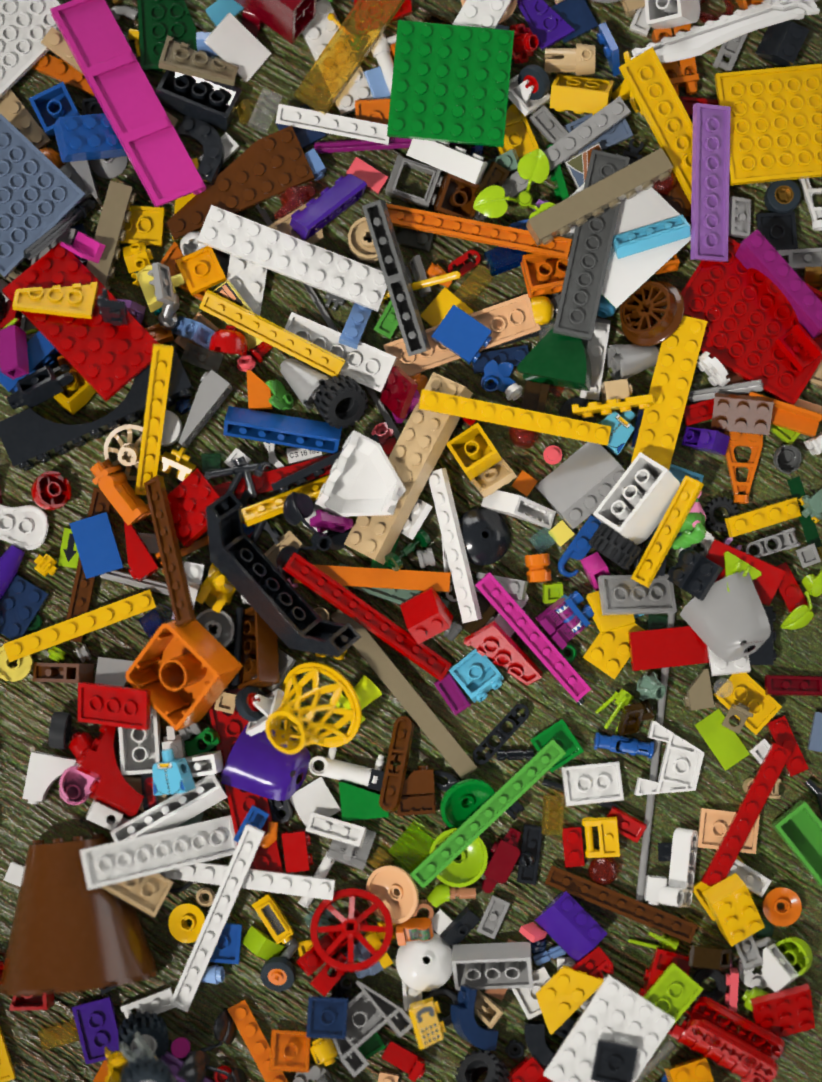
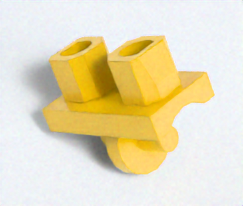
(178, 460)

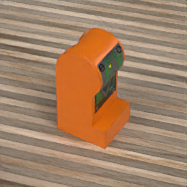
(414, 930)

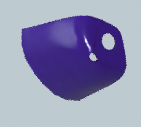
(263, 769)

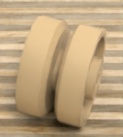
(358, 244)

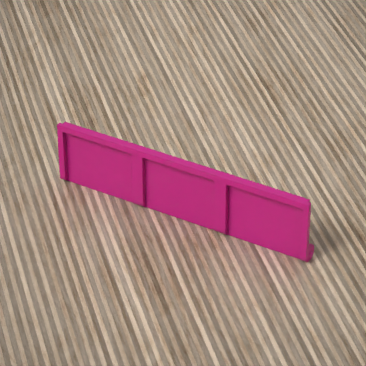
(128, 100)

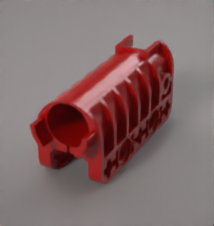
(728, 1042)

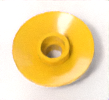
(178, 922)

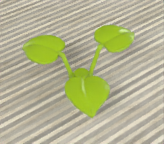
(531, 167)
(803, 615)

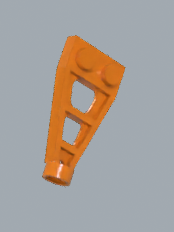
(755, 443)

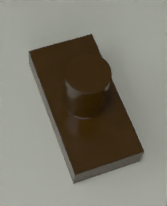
(494, 176)

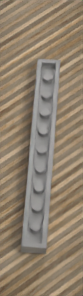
(570, 145)

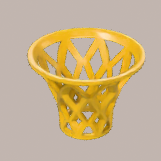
(311, 737)

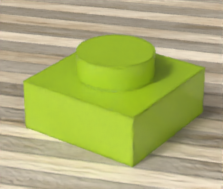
(552, 592)

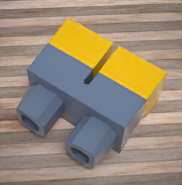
(363, 954)

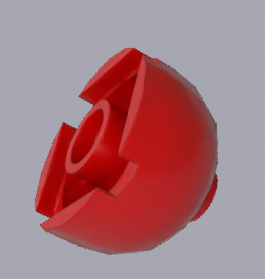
(229, 341)
(51, 490)

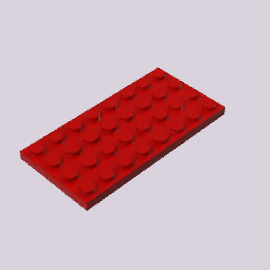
(97, 350)

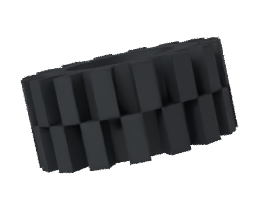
(712, 506)

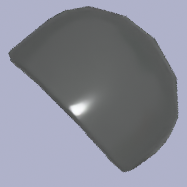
(787, 458)

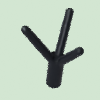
(817, 791)

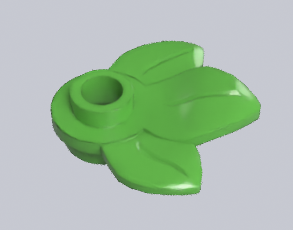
(280, 397)

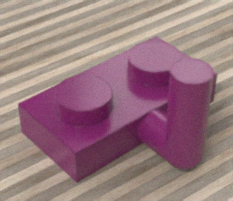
(324, 521)

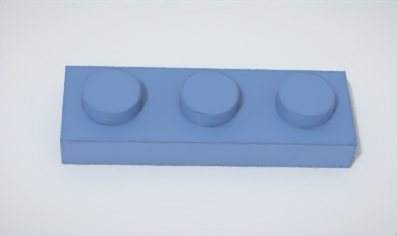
(355, 326)

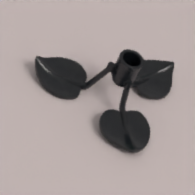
(296, 509)
(198, 1061)

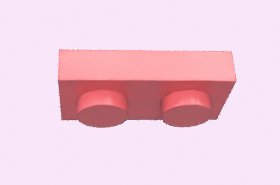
(732, 981)

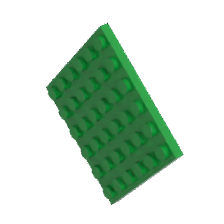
(450, 83)

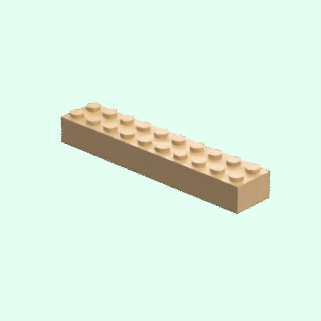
(413, 461)

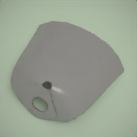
(729, 617)

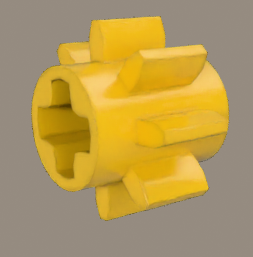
(45, 565)

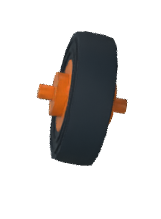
(278, 974)

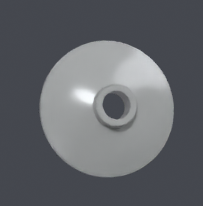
(111, 168)

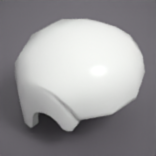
(189, 243)

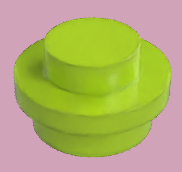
(56, 654)

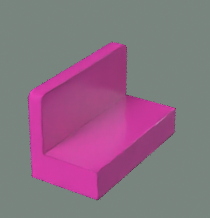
(85, 247)

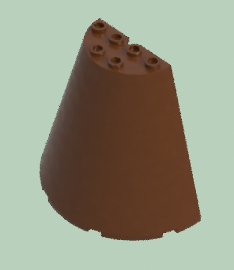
(68, 934)

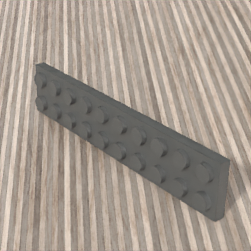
(588, 257)

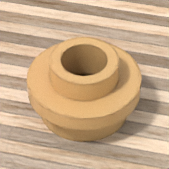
(205, 903)

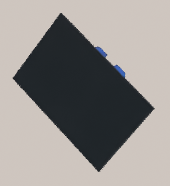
(664, 852)

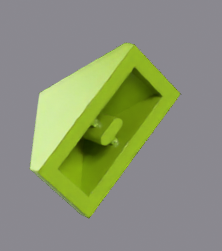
(261, 944)

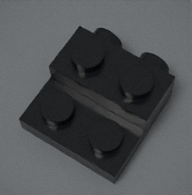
(694, 573)

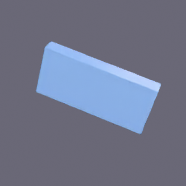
(377, 83)

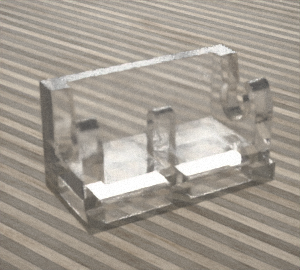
(264, 110)

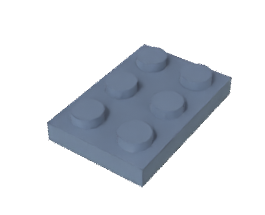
(612, 137)

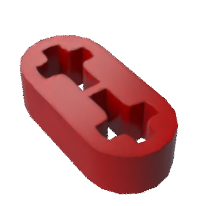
(461, 261)

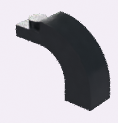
(535, 1038)

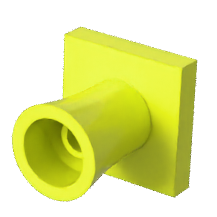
(366, 693)

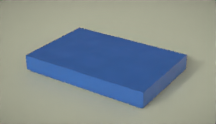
(96, 545)

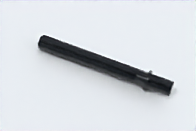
(79, 212)

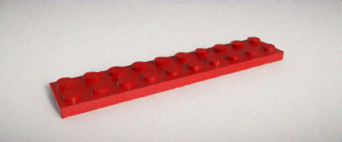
(229, 728)

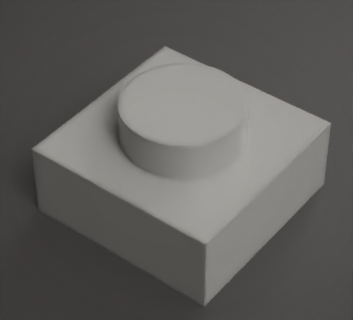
(808, 555)

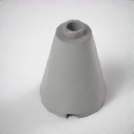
(630, 359)
(303, 380)

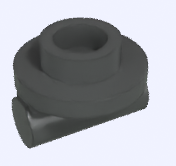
(453, 631)

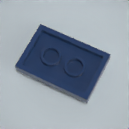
(19, 607)

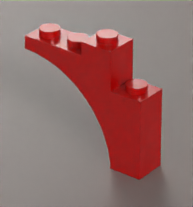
(110, 784)

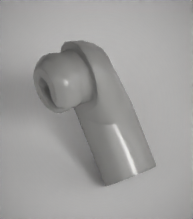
(124, 10)

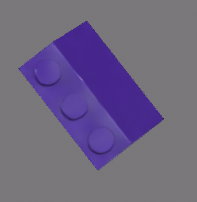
(570, 926)

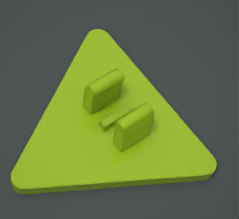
(734, 564)

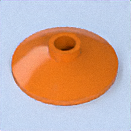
(789, 913)

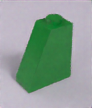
(359, 803)

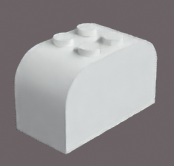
(671, 13)
(638, 499)

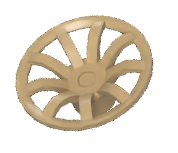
(129, 451)

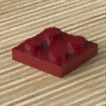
(399, 392)

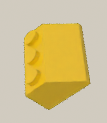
(580, 94)

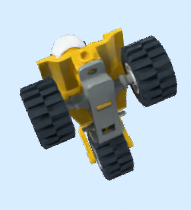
(141, 1045)

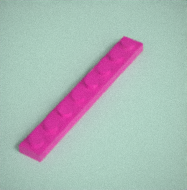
(532, 636)

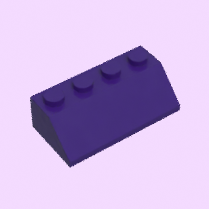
(328, 206)

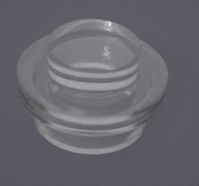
(723, 687)

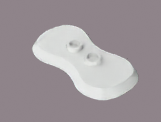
(23, 526)

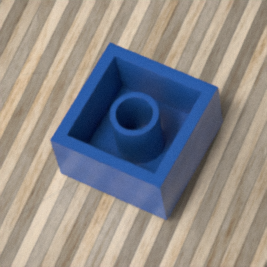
(53, 104)

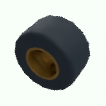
(782, 190)

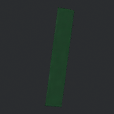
(808, 525)

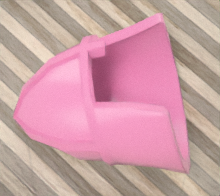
(75, 786)

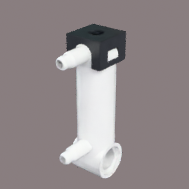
(350, 772)

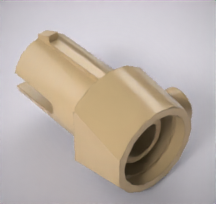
(571, 60)

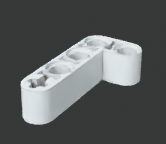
(682, 869)

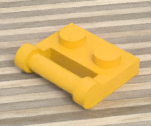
(607, 834)

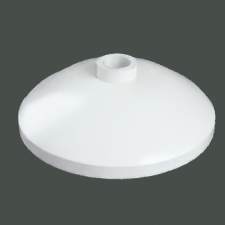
(420, 975)

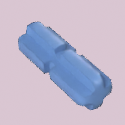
(544, 956)

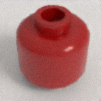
(80, 742)

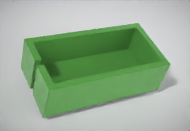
(803, 835)

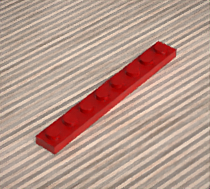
(746, 815)

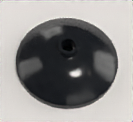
(484, 550)

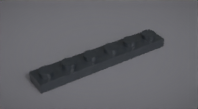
(301, 476)

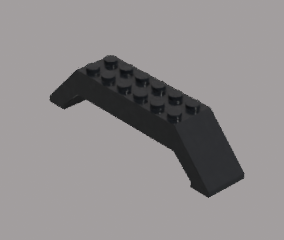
(266, 587)

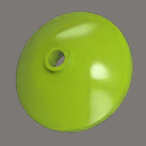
(468, 867)

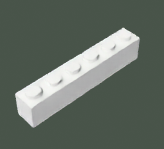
(173, 810)

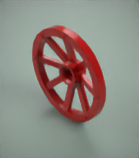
(352, 893)

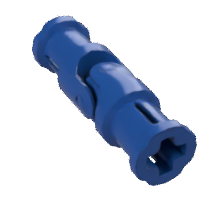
(626, 745)

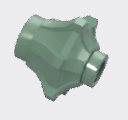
(650, 687)

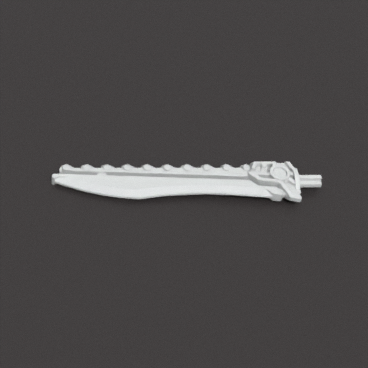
(714, 33)

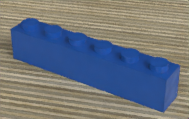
(282, 430)

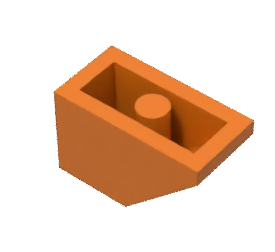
(258, 393)

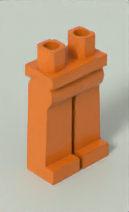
(681, 72)
(119, 492)

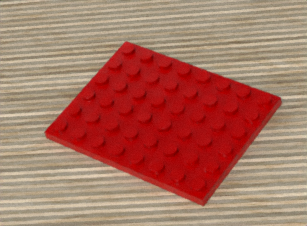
(744, 321)

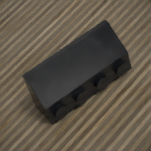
(199, 98)

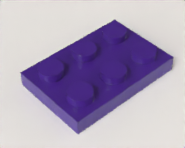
(96, 1028)

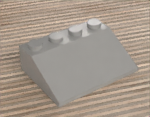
(581, 483)

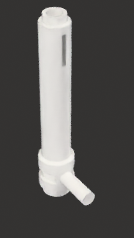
(381, 52)

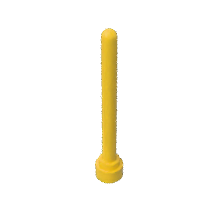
(430, 282)

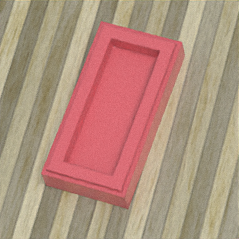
(374, 178)

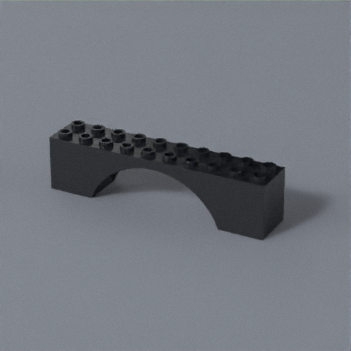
(34, 439)

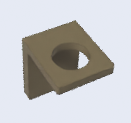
(742, 712)

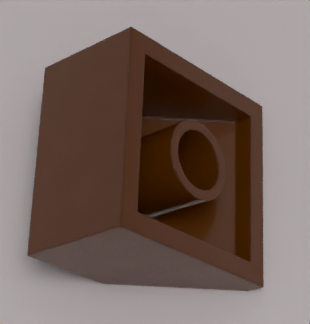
(456, 197)

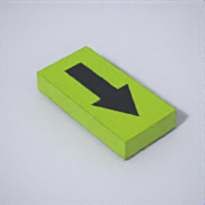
(68, 553)

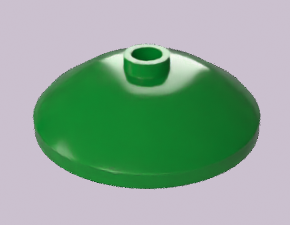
(455, 809)

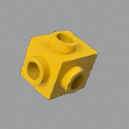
(137, 256)

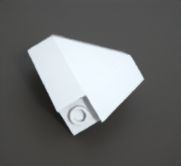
(361, 481)

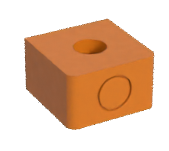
(183, 671)

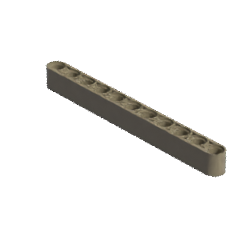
(409, 698)

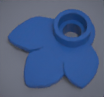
(500, 375)

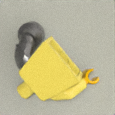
(167, 318)

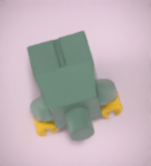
(812, 505)

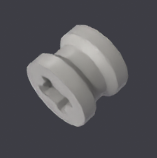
(426, 558)

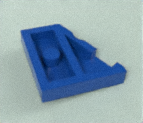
(610, 48)

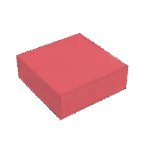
(533, 932)

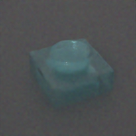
(541, 540)

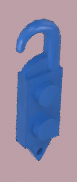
(579, 546)

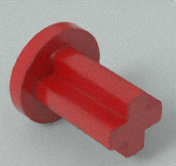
(260, 351)

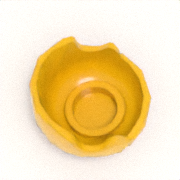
(542, 309)

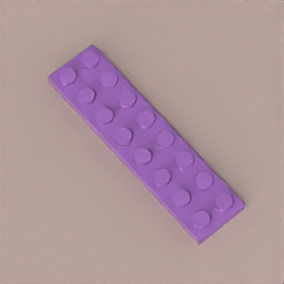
(710, 182)

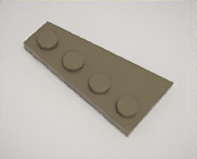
(187, 61)

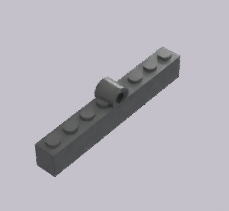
(396, 277)

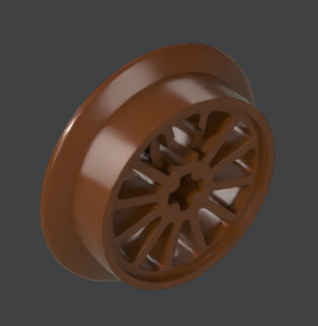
(650, 311)

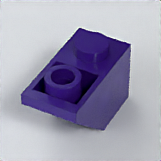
(706, 440)

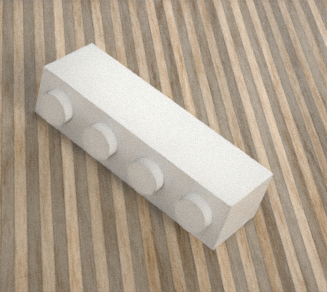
(449, 159)

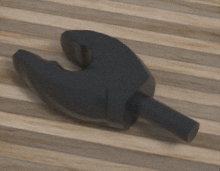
(452, 779)

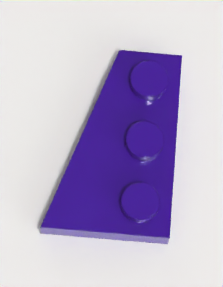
(544, 22)

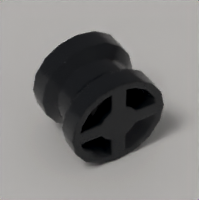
(514, 809)

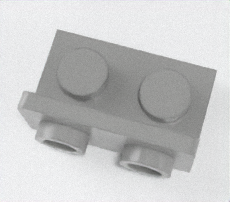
(739, 217)

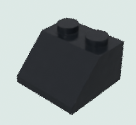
(782, 43)

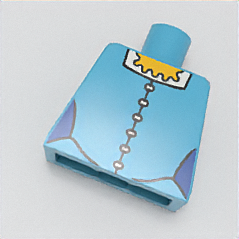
(620, 430)
(171, 775)

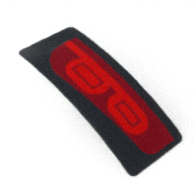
(147, 791)

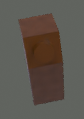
(63, 672)

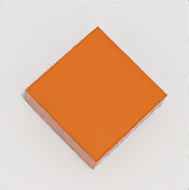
(524, 483)

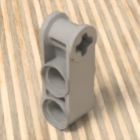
(784, 540)

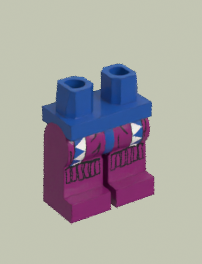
(564, 619)

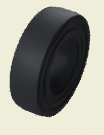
(719, 978)

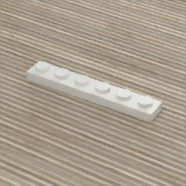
(332, 124)

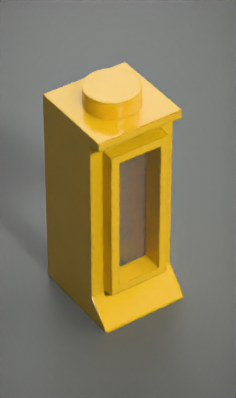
(273, 918)

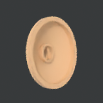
(384, 885)

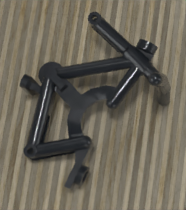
(244, 470)

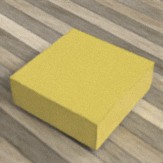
(561, 533)

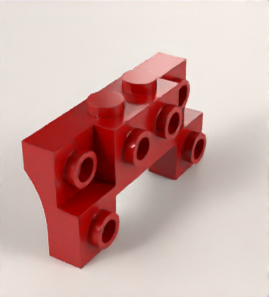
(661, 960)

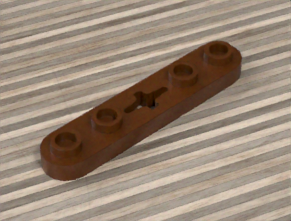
(398, 750)

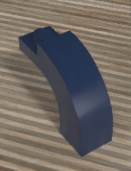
(465, 1024)

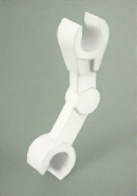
(272, 457)

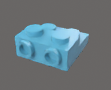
(476, 675)

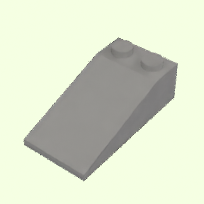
(209, 397)

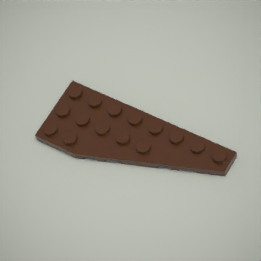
(252, 178)

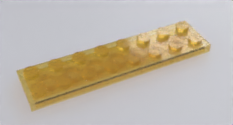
(346, 53)

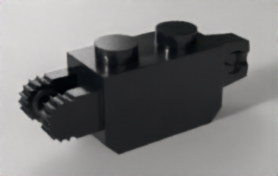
(40, 386)

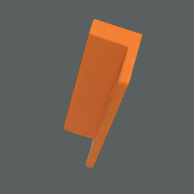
(793, 417)

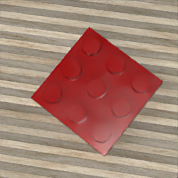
(189, 505)
(784, 1011)

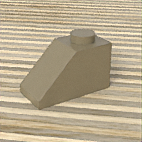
(699, 692)

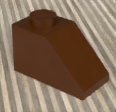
(419, 781)

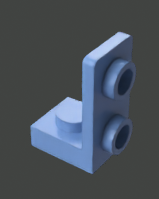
(194, 331)

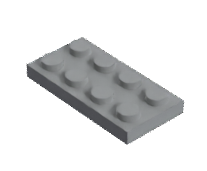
(627, 597)

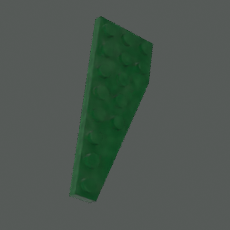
(157, 21)

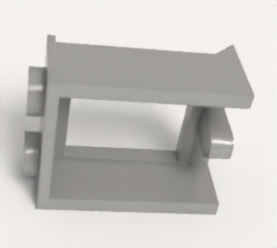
(435, 181)

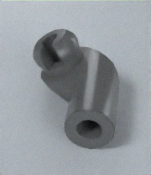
(292, 947)

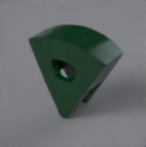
(558, 362)

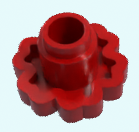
(523, 43)

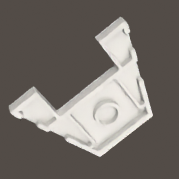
(679, 764)

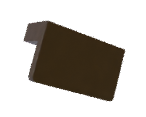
(535, 396)
(486, 610)

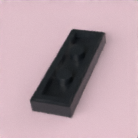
(530, 843)

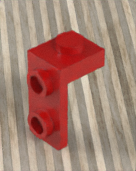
(404, 1060)

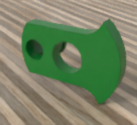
(192, 746)

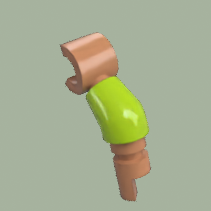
(444, 893)

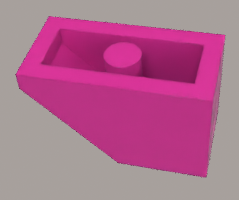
(594, 567)

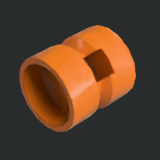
(538, 568)

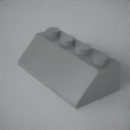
(493, 965)

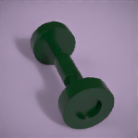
(395, 562)

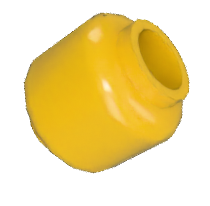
(324, 1051)

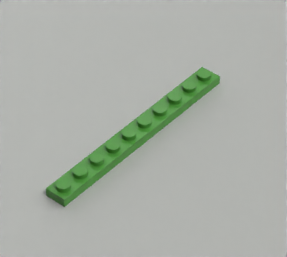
(487, 813)

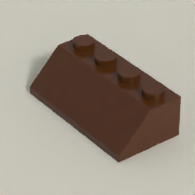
(258, 652)

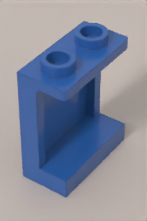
(462, 335)

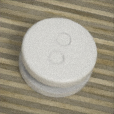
(172, 429)

